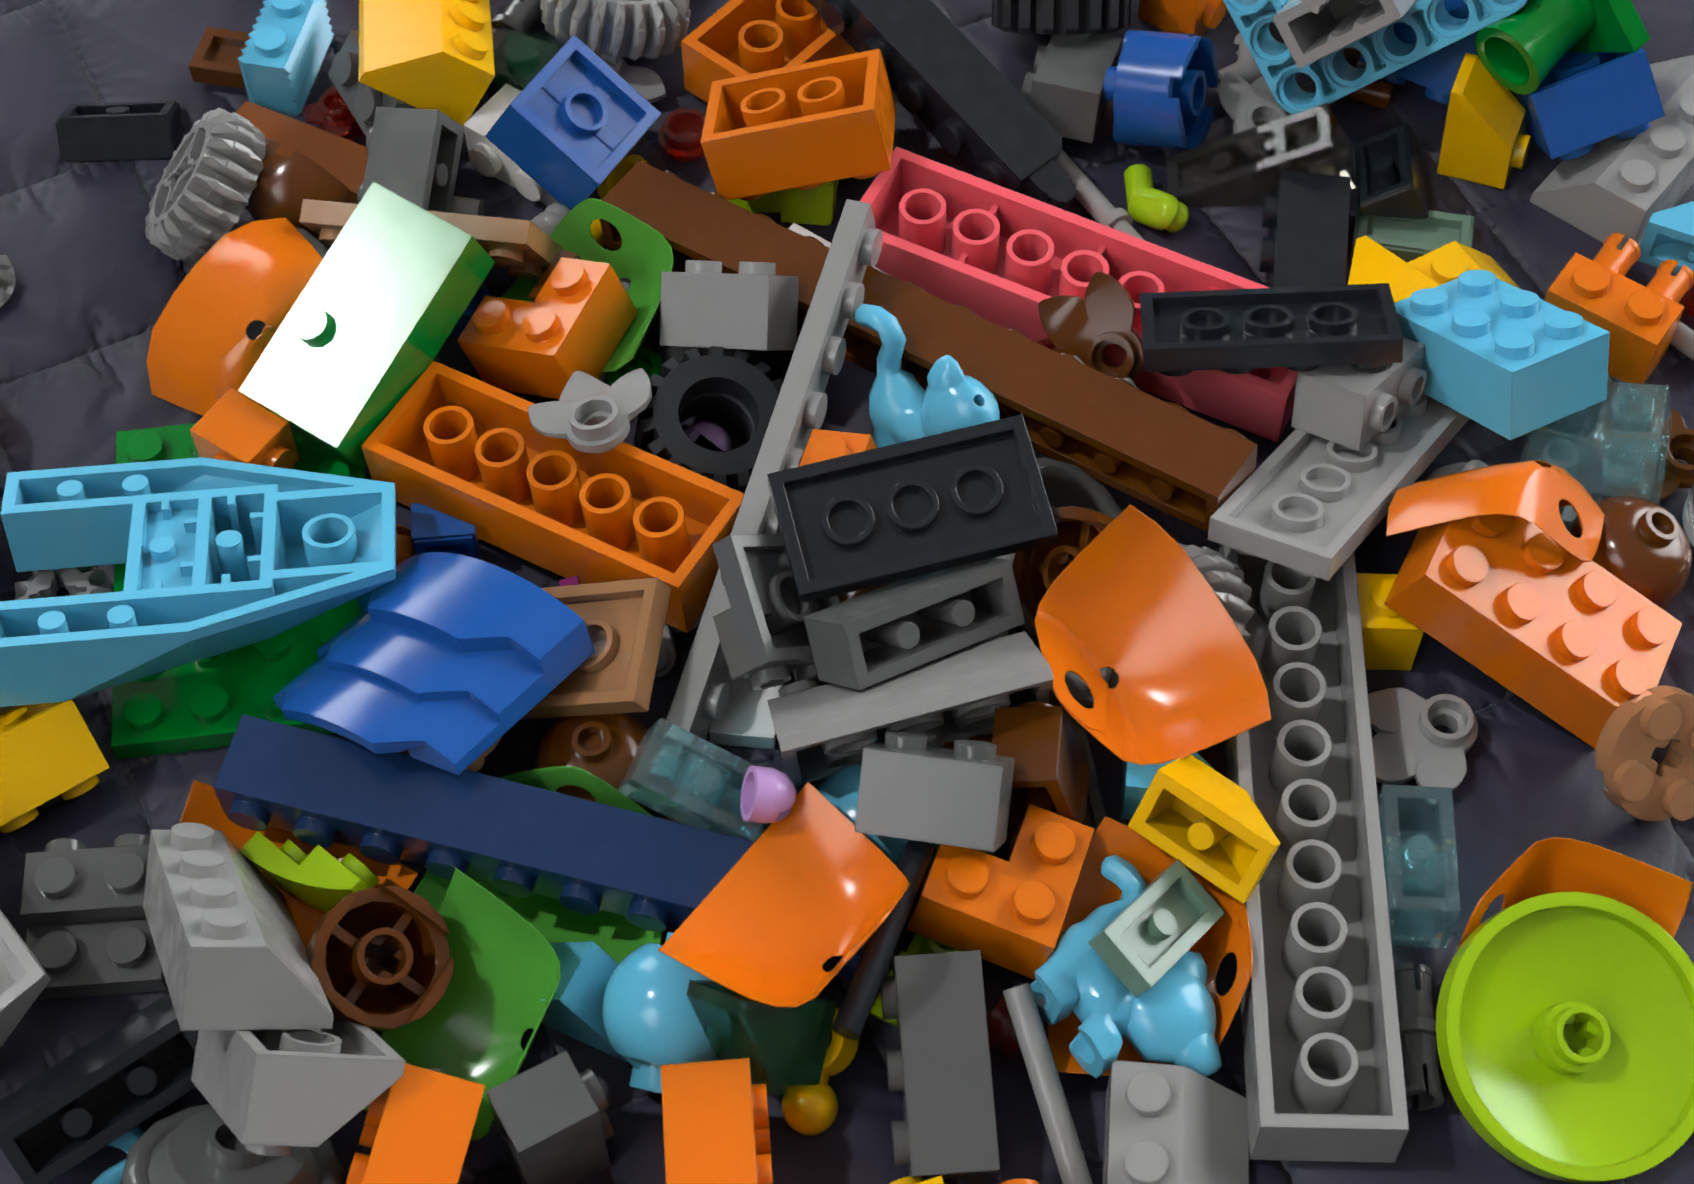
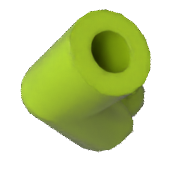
(1152, 206)

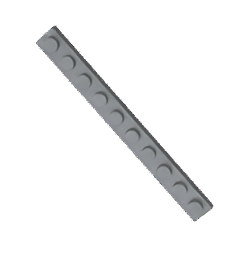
(798, 410)

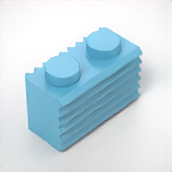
(285, 53)

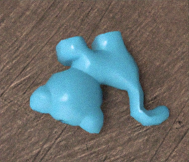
(902, 407)
(1164, 1025)

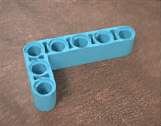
(1381, 49)

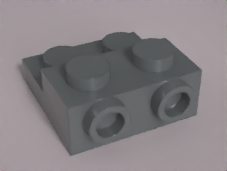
(765, 626)
(90, 918)

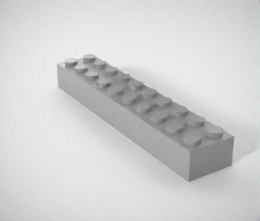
(1322, 979)

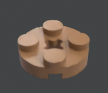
(1626, 750)

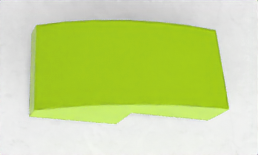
(310, 878)

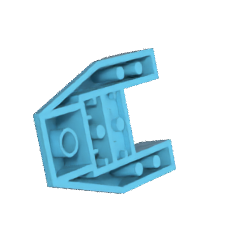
(210, 560)

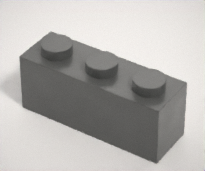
(912, 622)
(941, 1066)

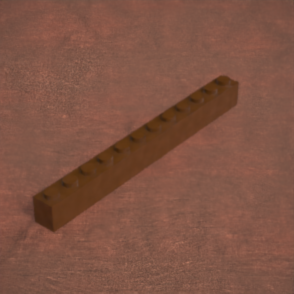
(1068, 408)

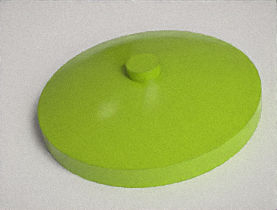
(1571, 1037)

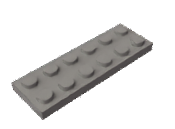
(1322, 498)

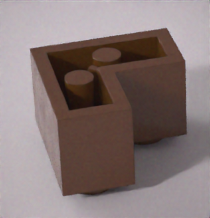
(1047, 764)

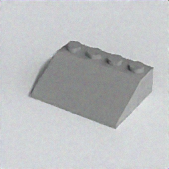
(944, 699)

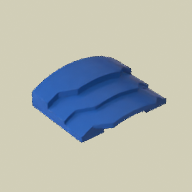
(439, 661)

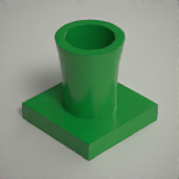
(1532, 41)

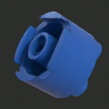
(1162, 89)

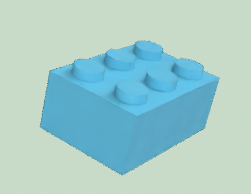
(1505, 353)

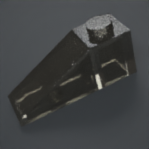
(1249, 163)

